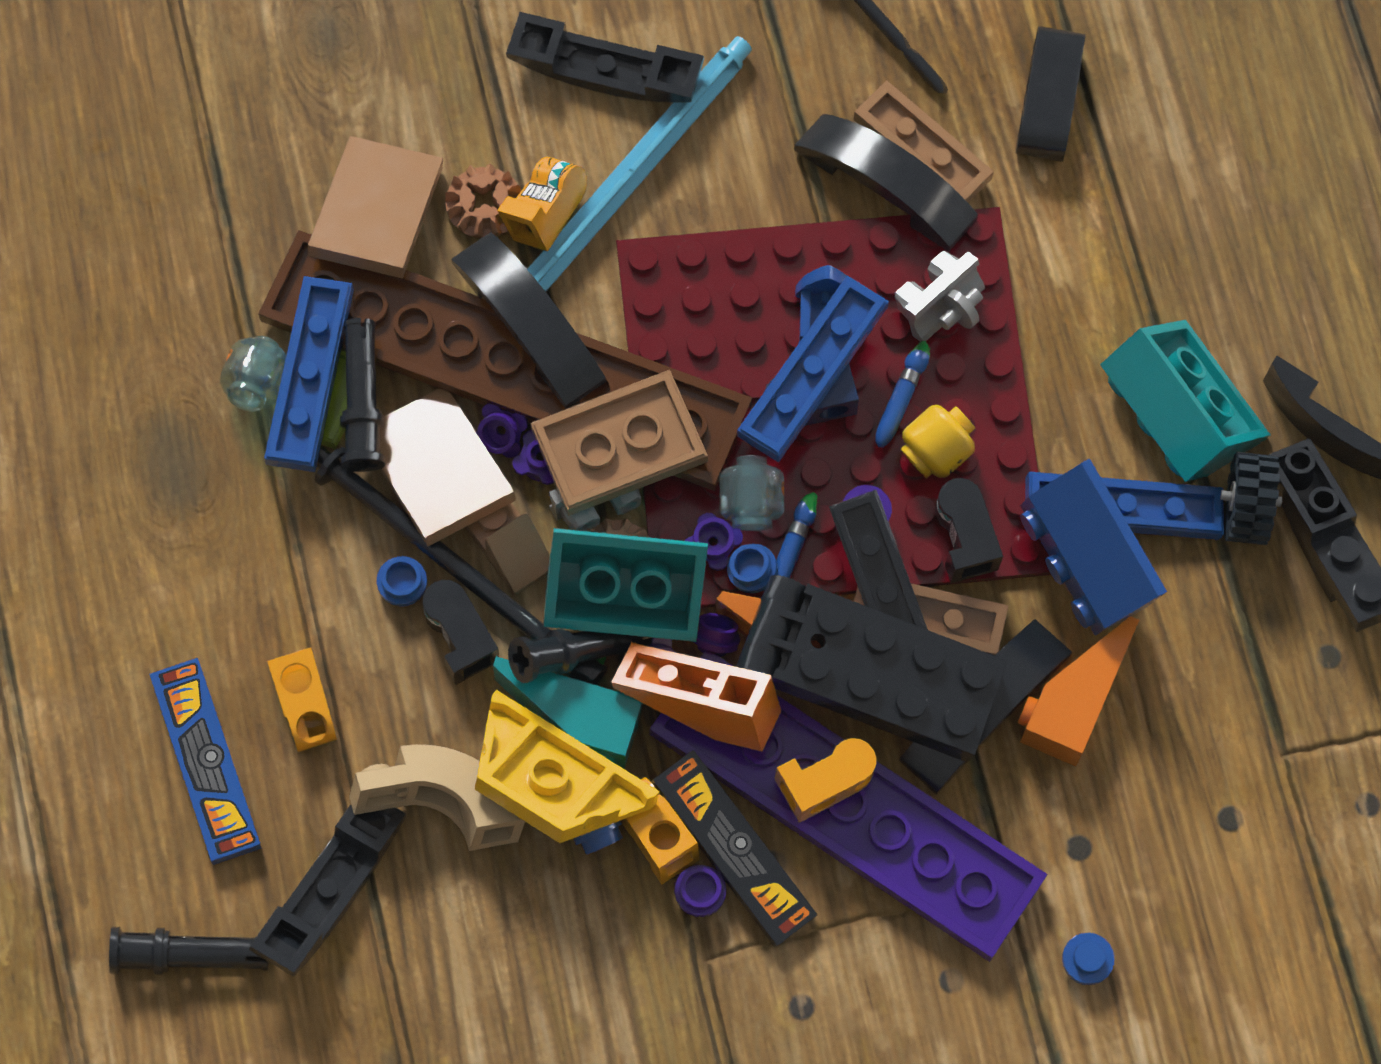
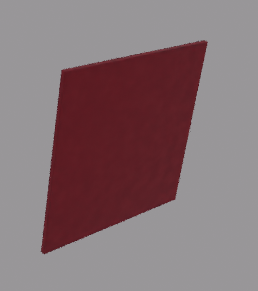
(731, 317)

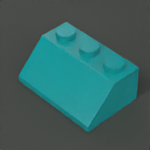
(1183, 399)
(625, 584)

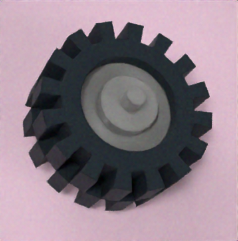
(1251, 498)

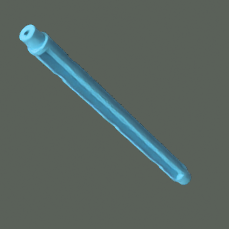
(638, 164)

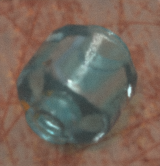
(253, 373)
(751, 493)

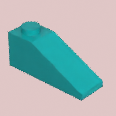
(585, 711)

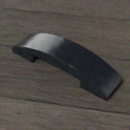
(603, 65)
(892, 173)
(531, 318)
(1332, 434)
(1031, 660)
(327, 889)

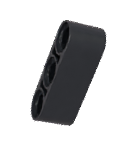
(1050, 93)

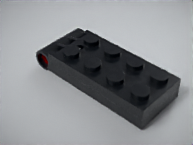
(873, 667)

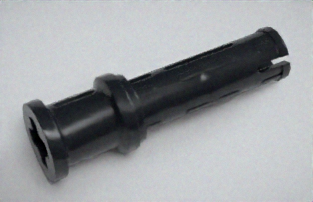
(361, 418)
(563, 651)
(161, 951)

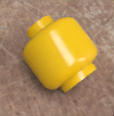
(938, 441)

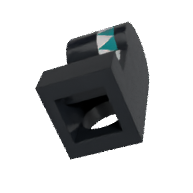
(970, 529)
(453, 615)

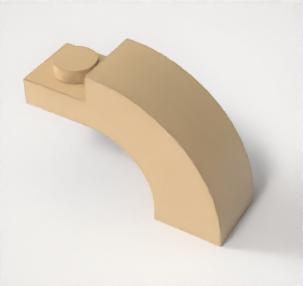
(441, 781)

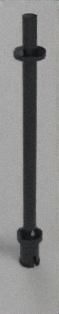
(330, 469)

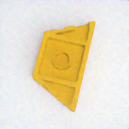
(552, 776)

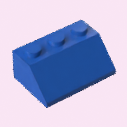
(1091, 548)

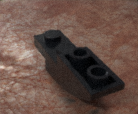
(1328, 533)

